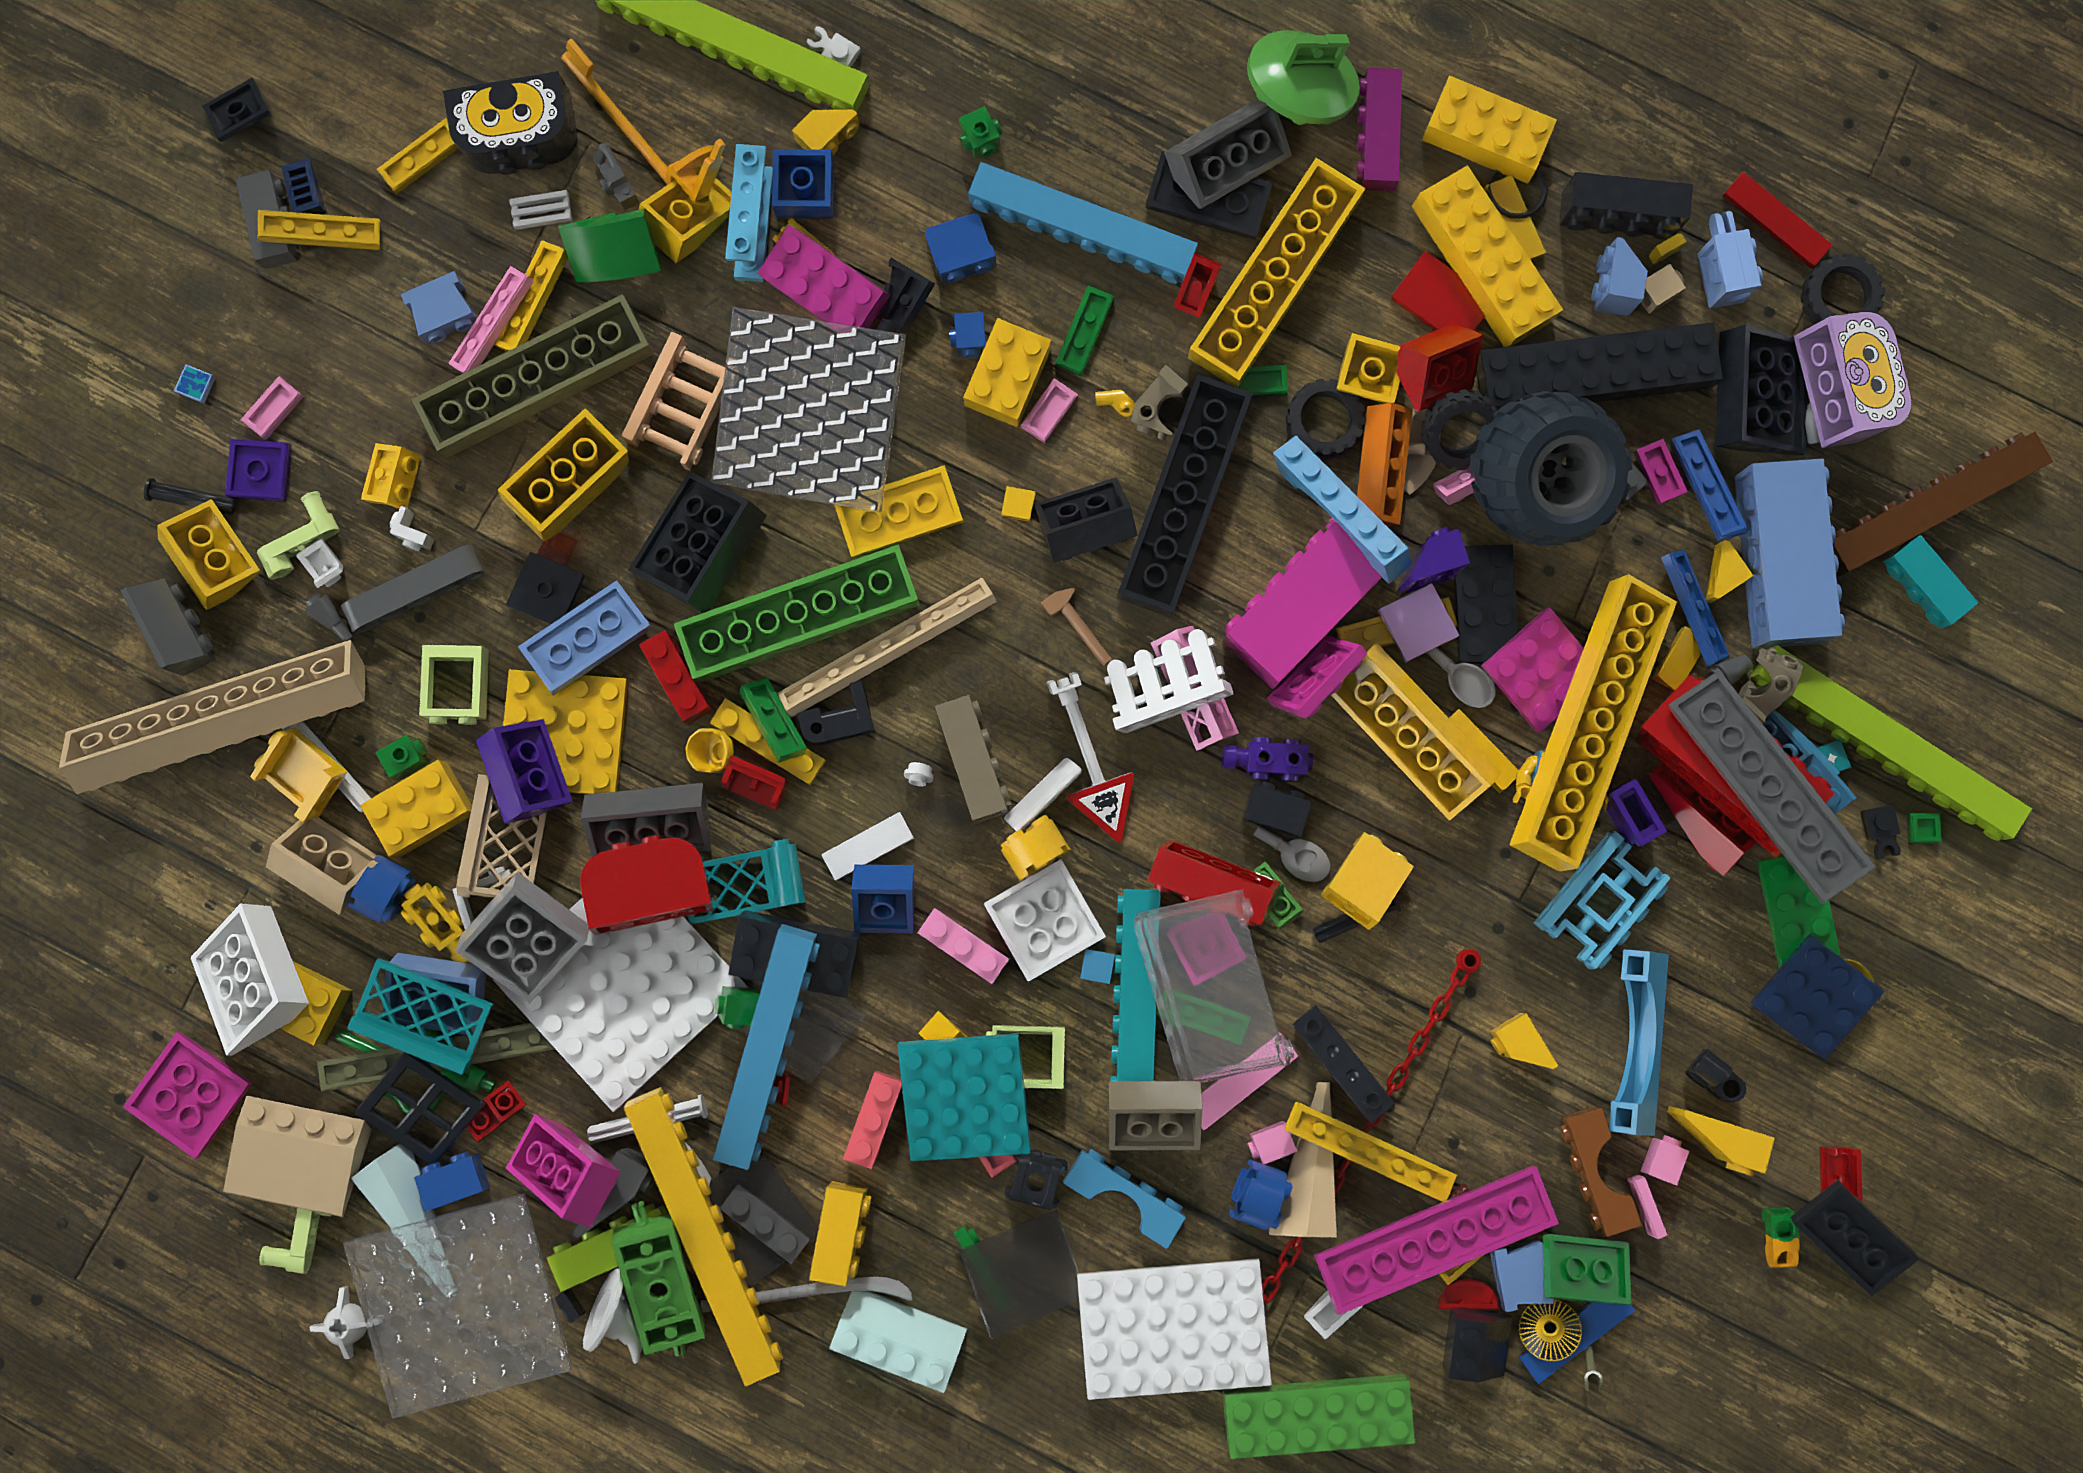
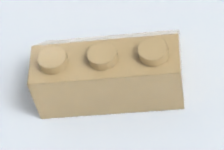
(320, 862)

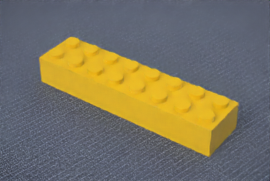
(1276, 273)

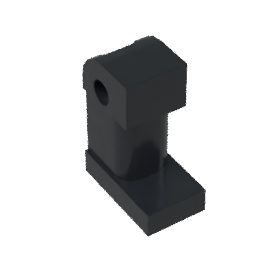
(841, 722)

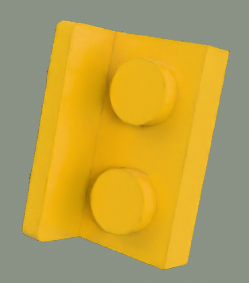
(391, 476)

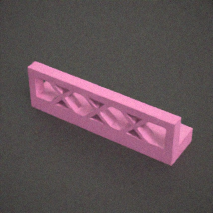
(1215, 714)

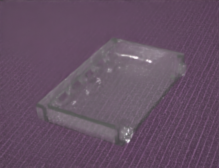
(1210, 988)

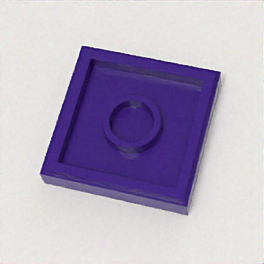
(258, 470)

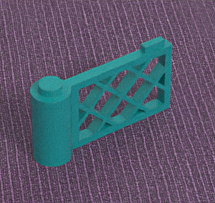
(781, 878)

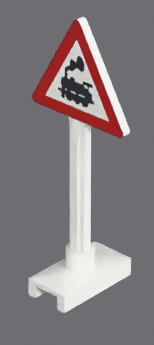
(1104, 801)

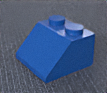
(883, 898)

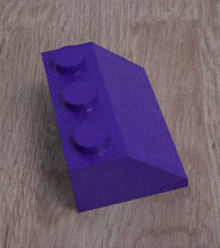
(1436, 561)
(523, 770)

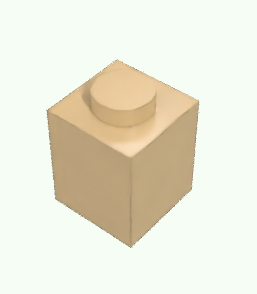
(1662, 288)

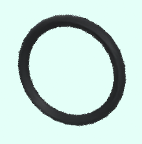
(1539, 177)

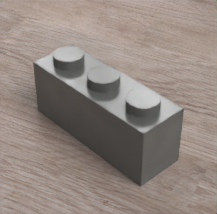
(264, 192)

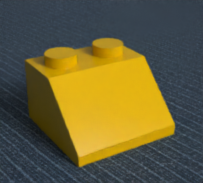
(1369, 369)

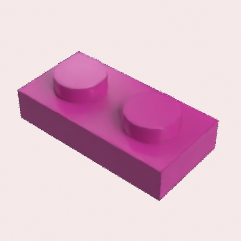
(1660, 471)

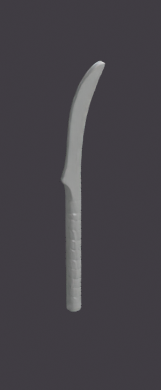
(876, 1284)

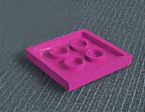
(1537, 668)
(1317, 676)
(187, 1095)

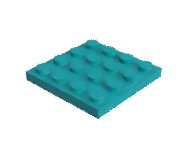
(964, 1097)

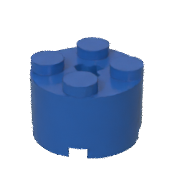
(381, 889)
(1260, 1195)

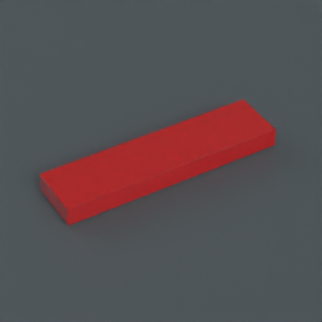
(1777, 220)

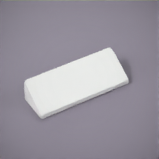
(1043, 794)

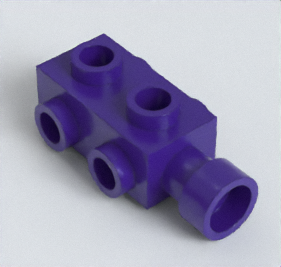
(1278, 759)

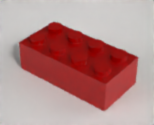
(1204, 875)

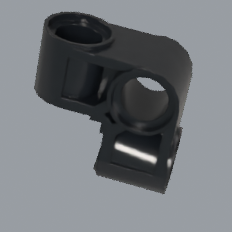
(1711, 1074)

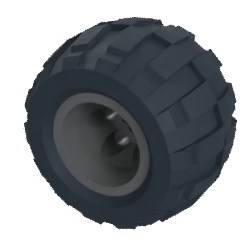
(1528, 448)

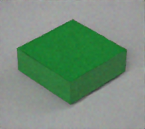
(1924, 828)

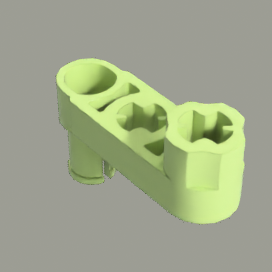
(276, 554)
(302, 1247)

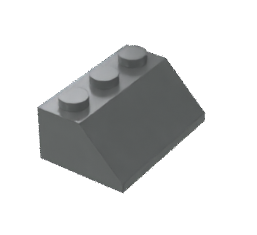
(169, 626)

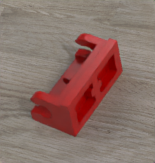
(754, 783)
(1841, 1165)

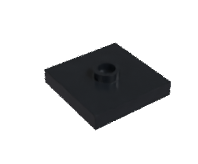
(545, 589)

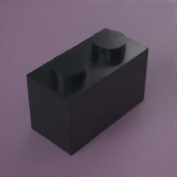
(1277, 809)

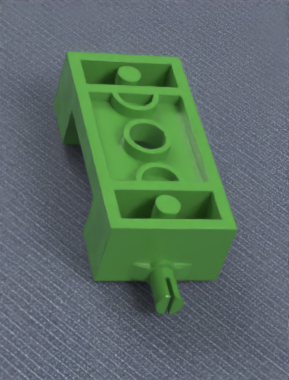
(652, 1254)

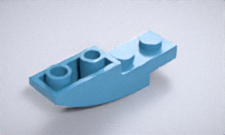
(1797, 745)

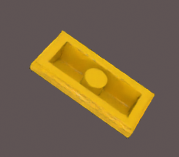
(1678, 660)

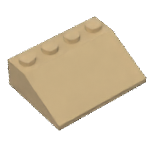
(295, 1156)

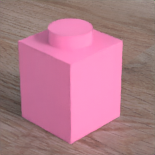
(1271, 1143)
(1665, 1159)

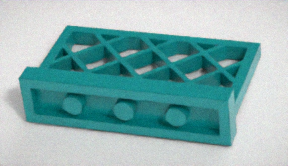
(410, 1040)

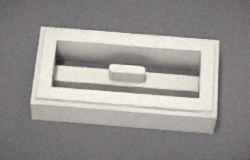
(540, 199)

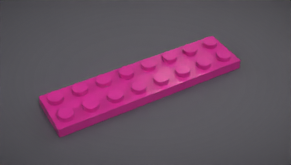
(1436, 1239)

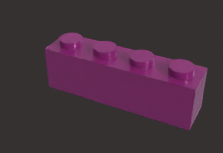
(1380, 129)

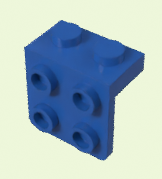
(960, 248)

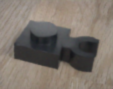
(1880, 825)

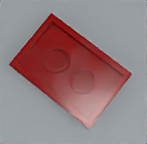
(1437, 296)

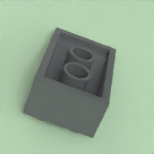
(631, 1182)

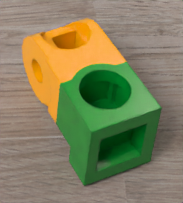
(1781, 1237)

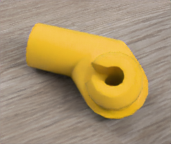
(1118, 400)

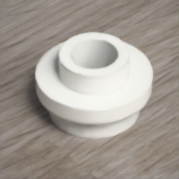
(919, 774)

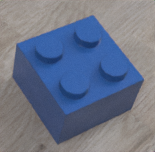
(803, 183)

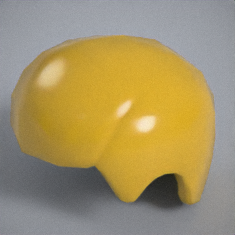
(709, 750)

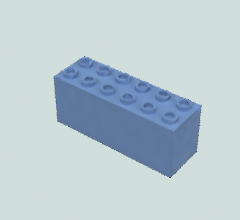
(1789, 553)

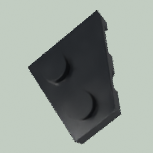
(908, 295)

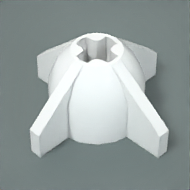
(343, 1324)

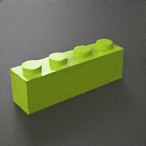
(591, 1256)

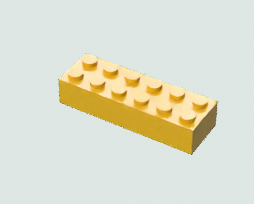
(1486, 257)
(1415, 733)

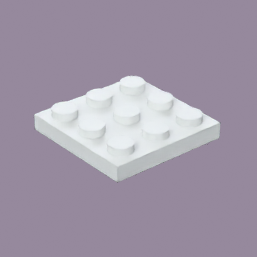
(1044, 920)

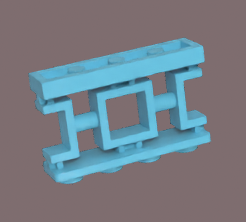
(1622, 917)

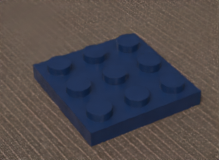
(1817, 996)

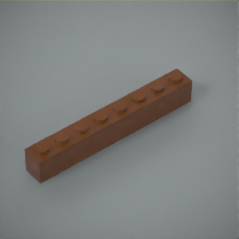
(1939, 502)

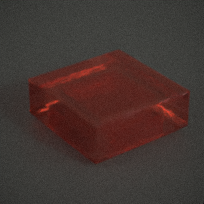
(558, 549)

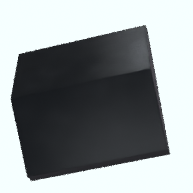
(237, 109)

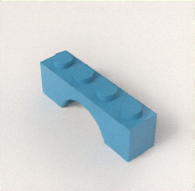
(1158, 1218)

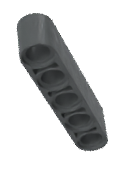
(412, 589)

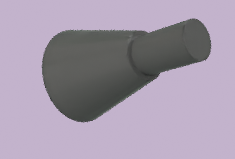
(324, 612)

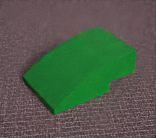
(610, 247)

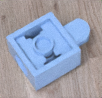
(1728, 263)

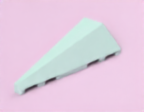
(392, 1188)

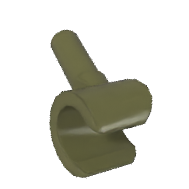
(1591, 1370)

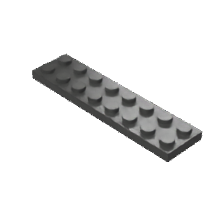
(1771, 787)

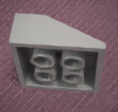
(523, 938)

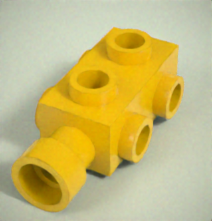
(429, 918)

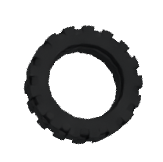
(1849, 265)
(1322, 389)
(1443, 411)

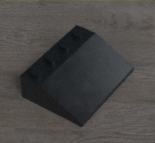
(1761, 393)
(698, 542)

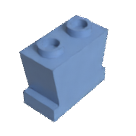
(439, 308)
(1519, 1275)

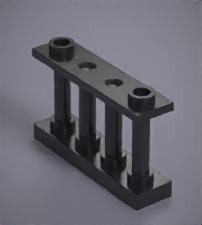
(1343, 1064)

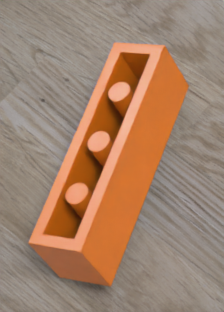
(1385, 460)

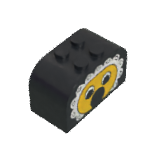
(513, 123)

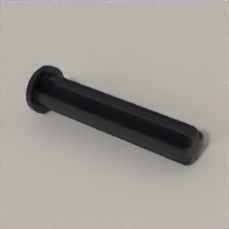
(186, 496)
(1343, 924)

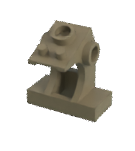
(1165, 386)
(1784, 678)

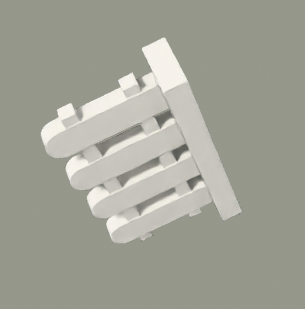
(1184, 697)

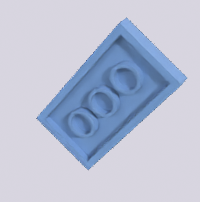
(584, 637)

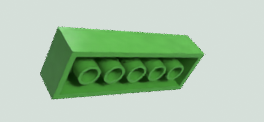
(1318, 1416)

